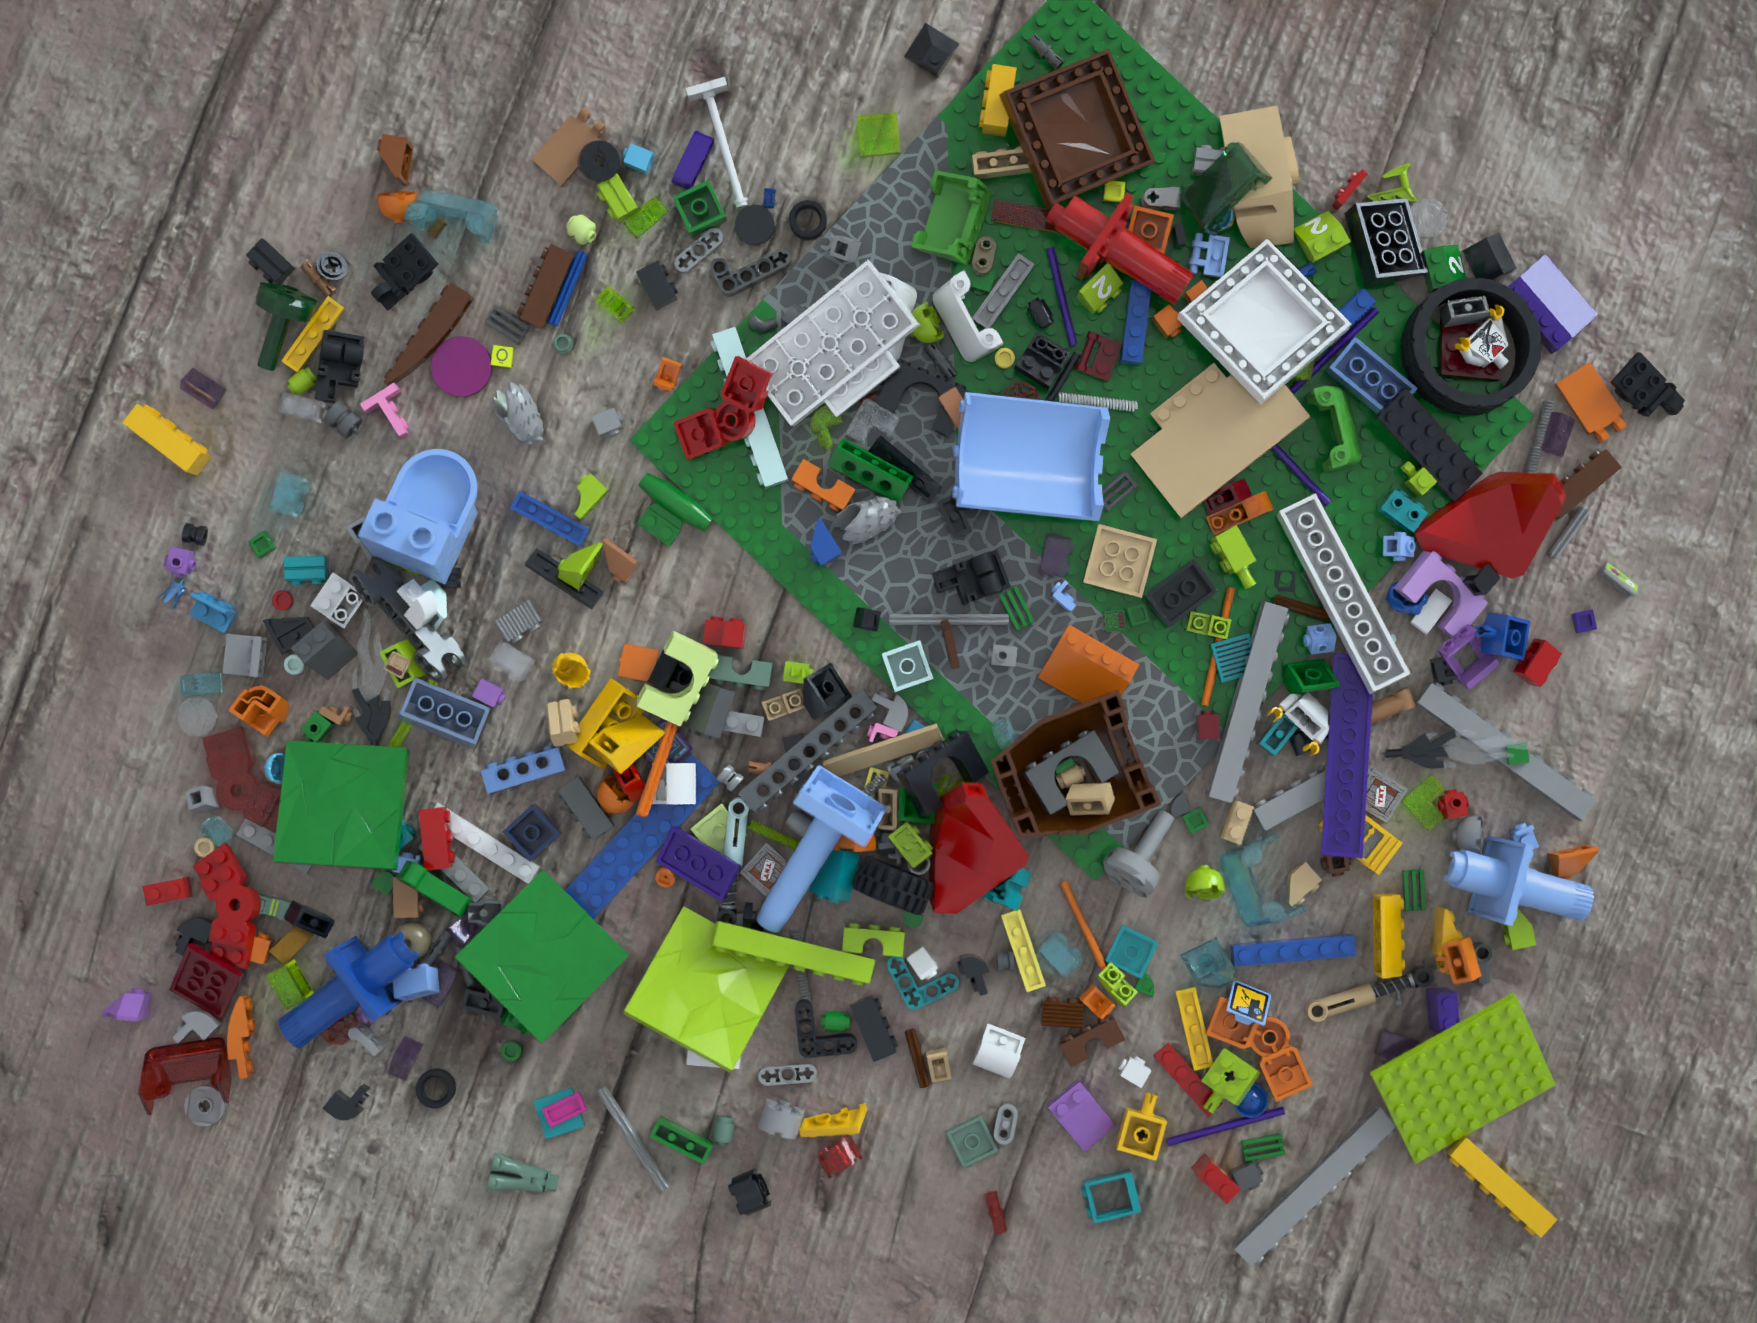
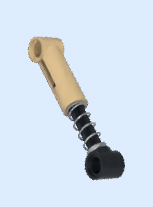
(1366, 994)

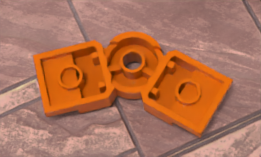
(1277, 1060)

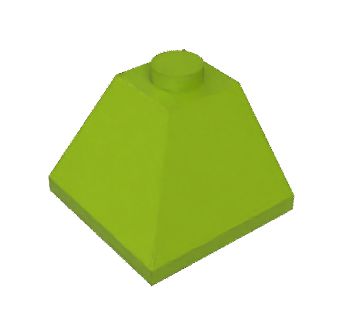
(579, 565)

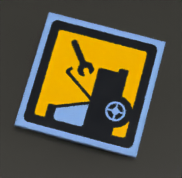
(1248, 1004)

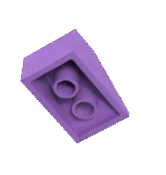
(1081, 1115)

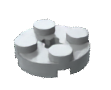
(196, 1112)

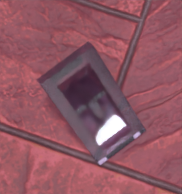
(405, 1058)

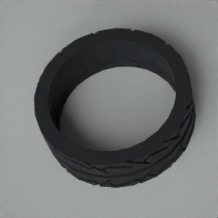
(1517, 318)

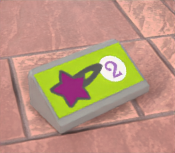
(1618, 580)

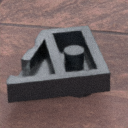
(288, 631)

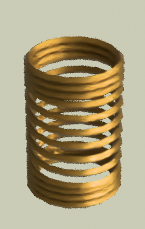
(442, 223)

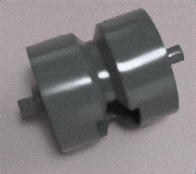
(339, 417)

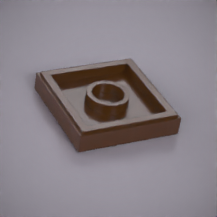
(950, 644)

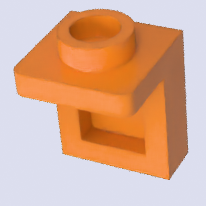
(667, 374)
(1097, 1001)

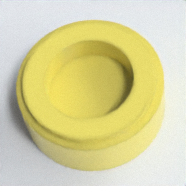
(1004, 358)

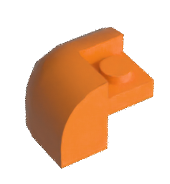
(260, 708)

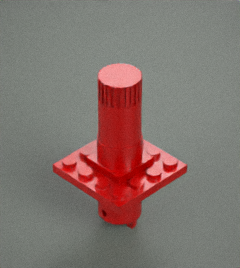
(1113, 243)

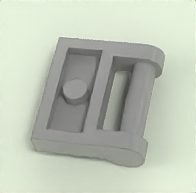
(368, 1038)

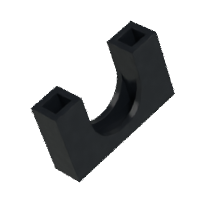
(908, 376)
(917, 774)

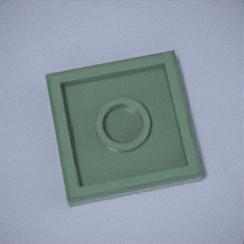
(972, 1141)

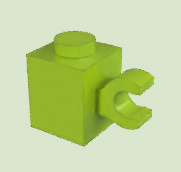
(1419, 481)
(796, 672)

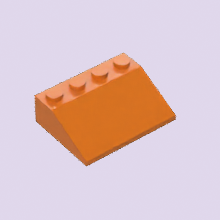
(1086, 667)

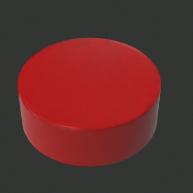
(282, 600)

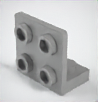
(245, 655)

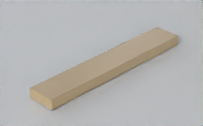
(883, 751)

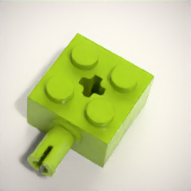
(1234, 555)
(1218, 1078)

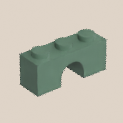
(758, 676)

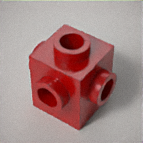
(1453, 804)

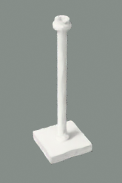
(707, 91)

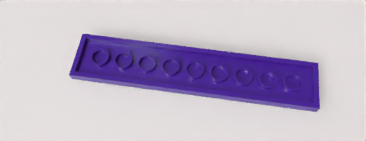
(1346, 763)

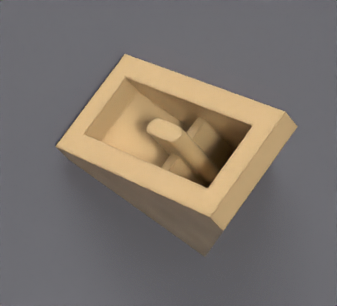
(938, 1065)

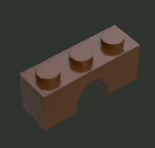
(1074, 1045)

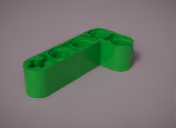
(433, 888)

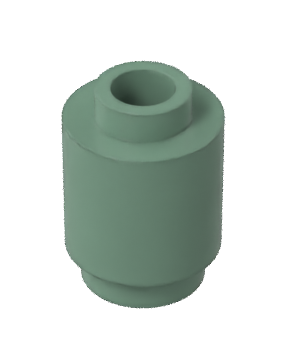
(723, 1130)

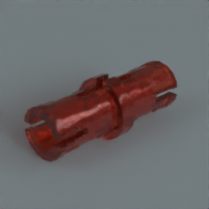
(995, 1212)

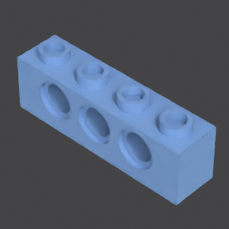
(494, 783)

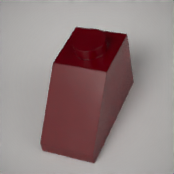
(1227, 496)

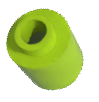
(302, 381)

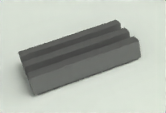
(492, 315)
(1129, 480)

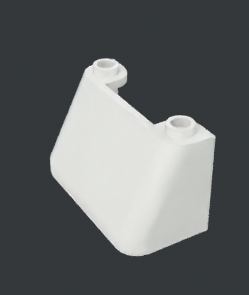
(969, 341)

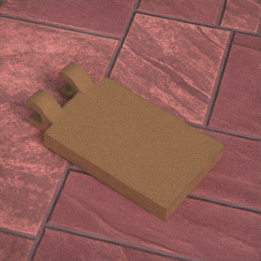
(560, 153)

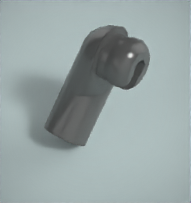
(760, 325)

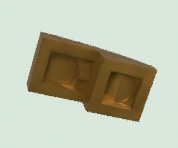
(290, 944)

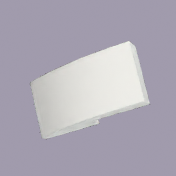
(1431, 611)

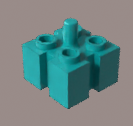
(1009, 890)

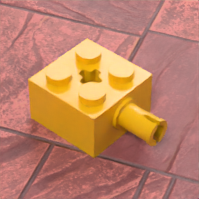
(1136, 1120)

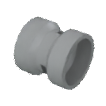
(726, 774)

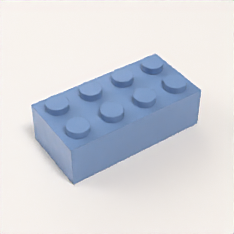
(1367, 375)

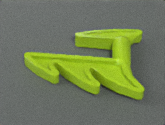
(1402, 193)

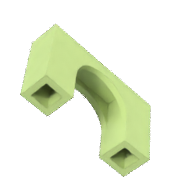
(676, 706)

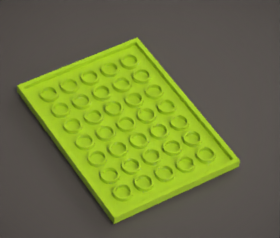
(1463, 1078)

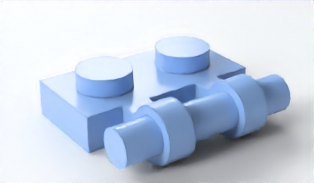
(1215, 255)

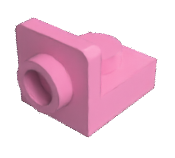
(885, 732)

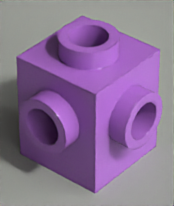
(180, 562)

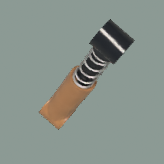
(1381, 709)

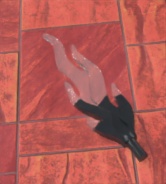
(372, 681)
(1451, 746)

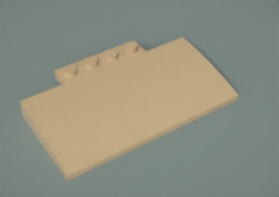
(1212, 435)

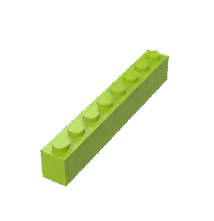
(792, 952)

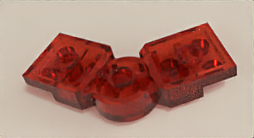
(230, 764)

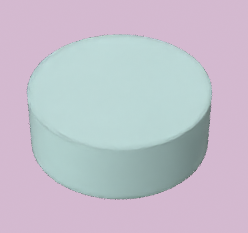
(294, 665)

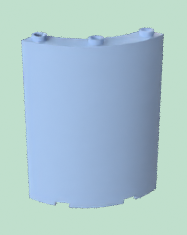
(1030, 456)

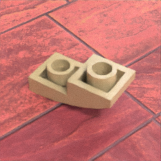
(783, 704)

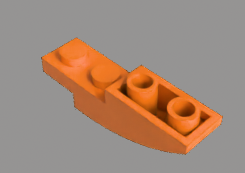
(240, 1027)

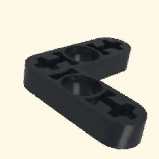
(817, 1041)

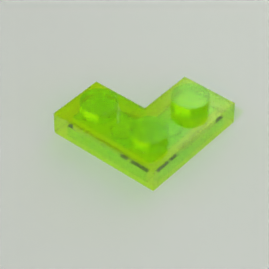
(1420, 800)

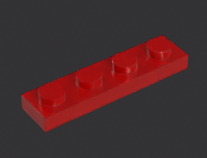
(1184, 1076)

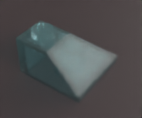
(1209, 965)

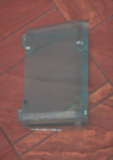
(479, 214)

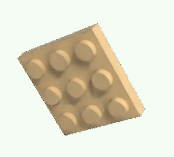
(1119, 561)

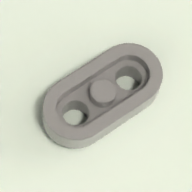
(1005, 1123)

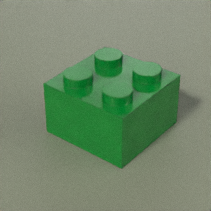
(699, 208)

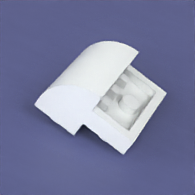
(337, 600)
(677, 784)
(999, 1051)

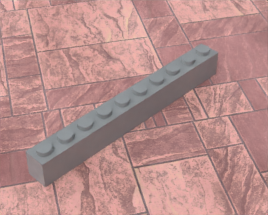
(1246, 702)
(1535, 774)
(1314, 1185)

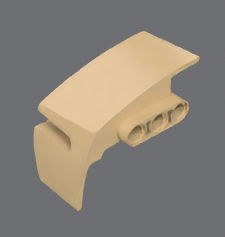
(1268, 209)

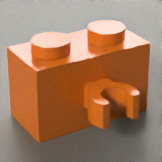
(1460, 960)

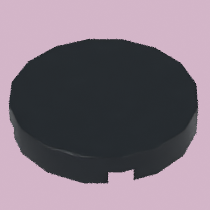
(754, 225)

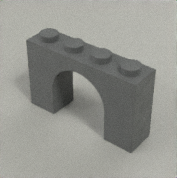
(1041, 775)

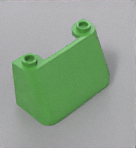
(954, 217)
(1337, 402)

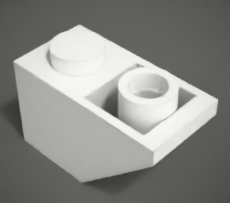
(922, 963)

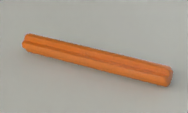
(656, 770)

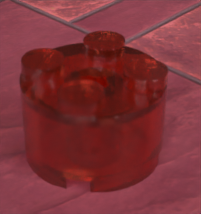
(839, 1157)

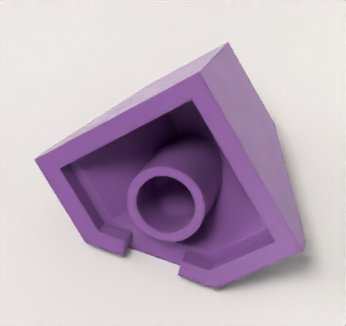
(130, 1006)

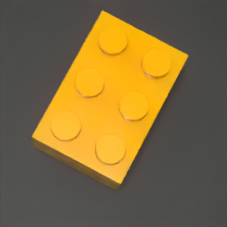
(994, 117)

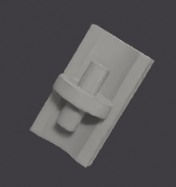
(887, 847)

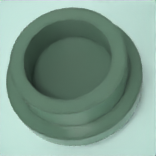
(563, 343)

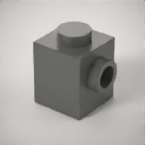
(1247, 1175)

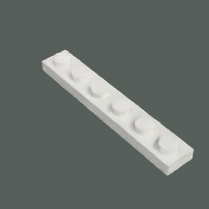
(491, 847)

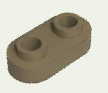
(983, 254)

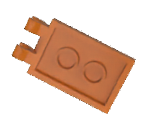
(1591, 402)

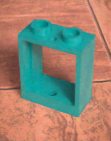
(1133, 1208)

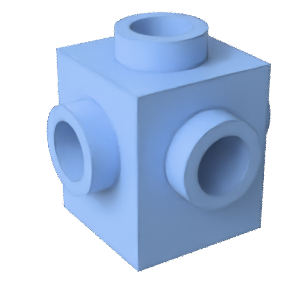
(1398, 546)
(1320, 638)

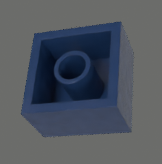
(532, 832)

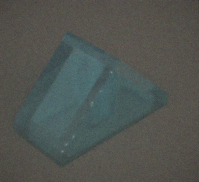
(201, 684)

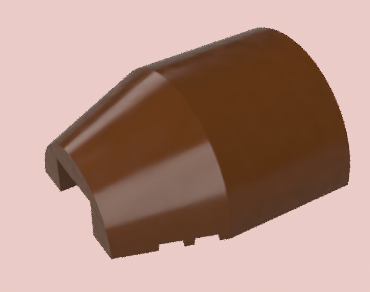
(1130, 786)

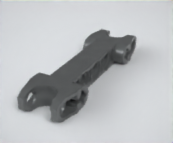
(429, 644)

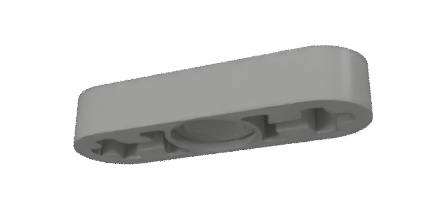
(706, 236)
(803, 1079)

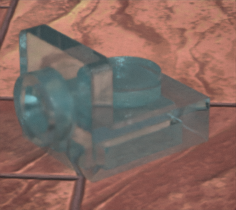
(1003, 733)
(217, 830)

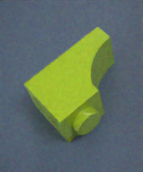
(591, 493)

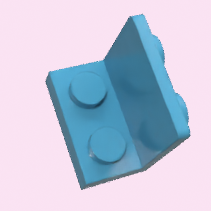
(212, 612)

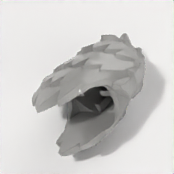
(519, 414)
(866, 519)

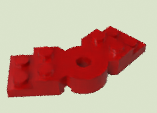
(712, 427)
(224, 882)

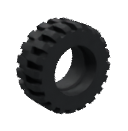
(892, 885)

